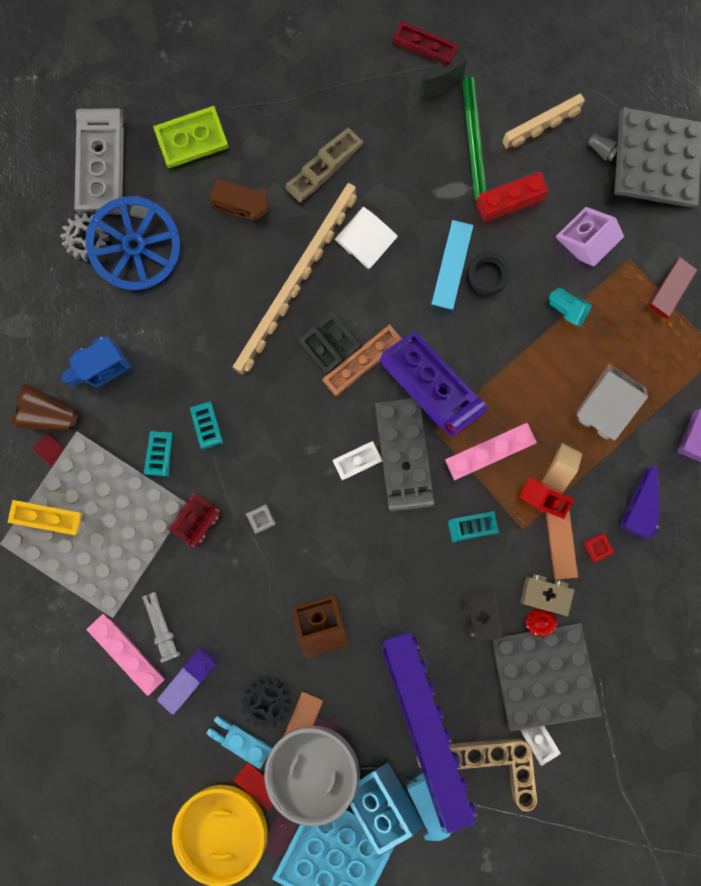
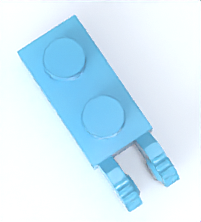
(241, 742)

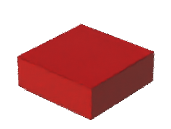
(598, 547)

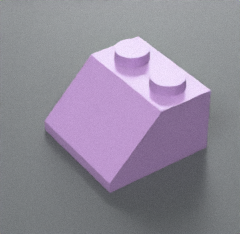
(591, 235)

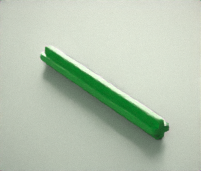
(474, 136)

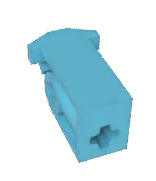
(422, 800)

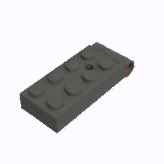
(400, 443)

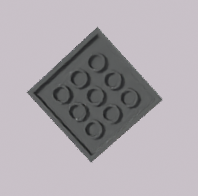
(658, 158)
(545, 678)

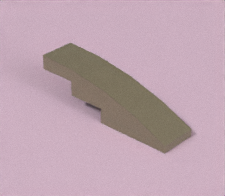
(324, 165)

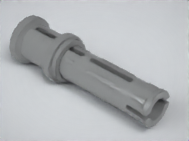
(163, 637)

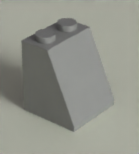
(612, 403)

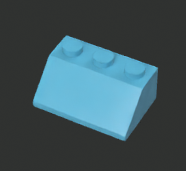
(385, 809)

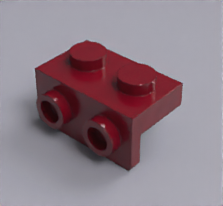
(194, 520)

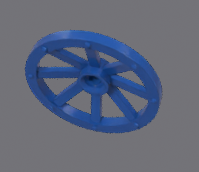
(132, 237)

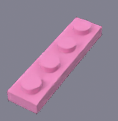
(490, 451)
(126, 654)

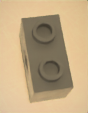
(558, 603)

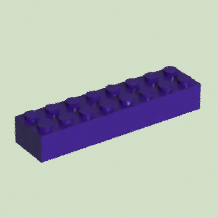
(427, 734)

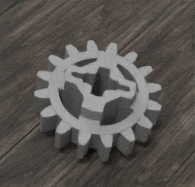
(75, 237)

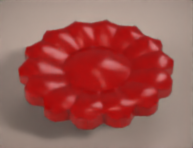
(541, 622)

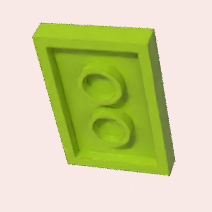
(191, 137)

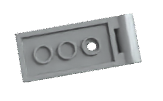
(98, 173)

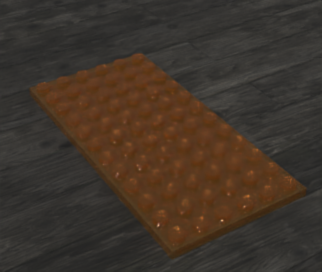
(559, 371)

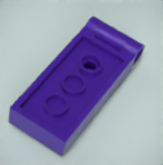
(432, 384)

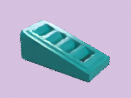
(204, 444)
(164, 472)
(455, 528)

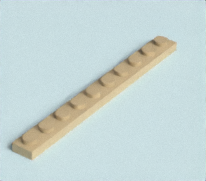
(291, 286)

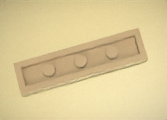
(549, 118)

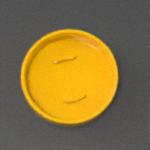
(219, 835)

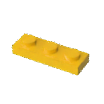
(44, 517)

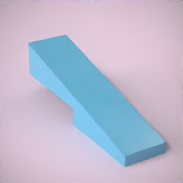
(452, 265)

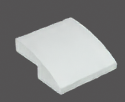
(366, 237)

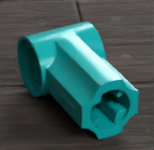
(572, 307)

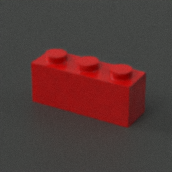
(512, 197)

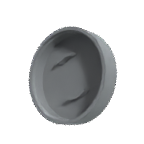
(312, 775)

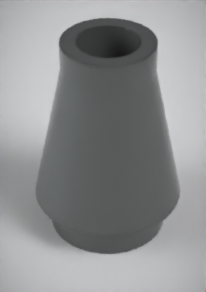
(604, 147)

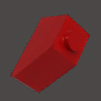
(546, 498)

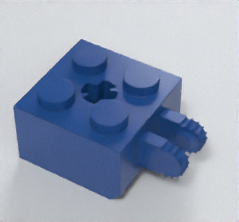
(96, 363)

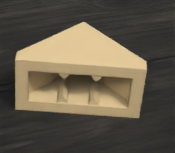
(563, 468)

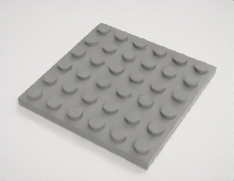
(119, 527)

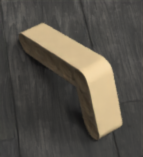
(507, 757)

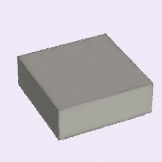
(260, 519)

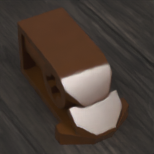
(239, 200)

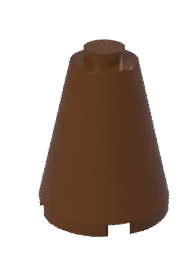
(42, 411)

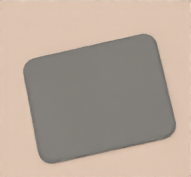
(138, 211)

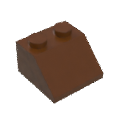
(319, 626)

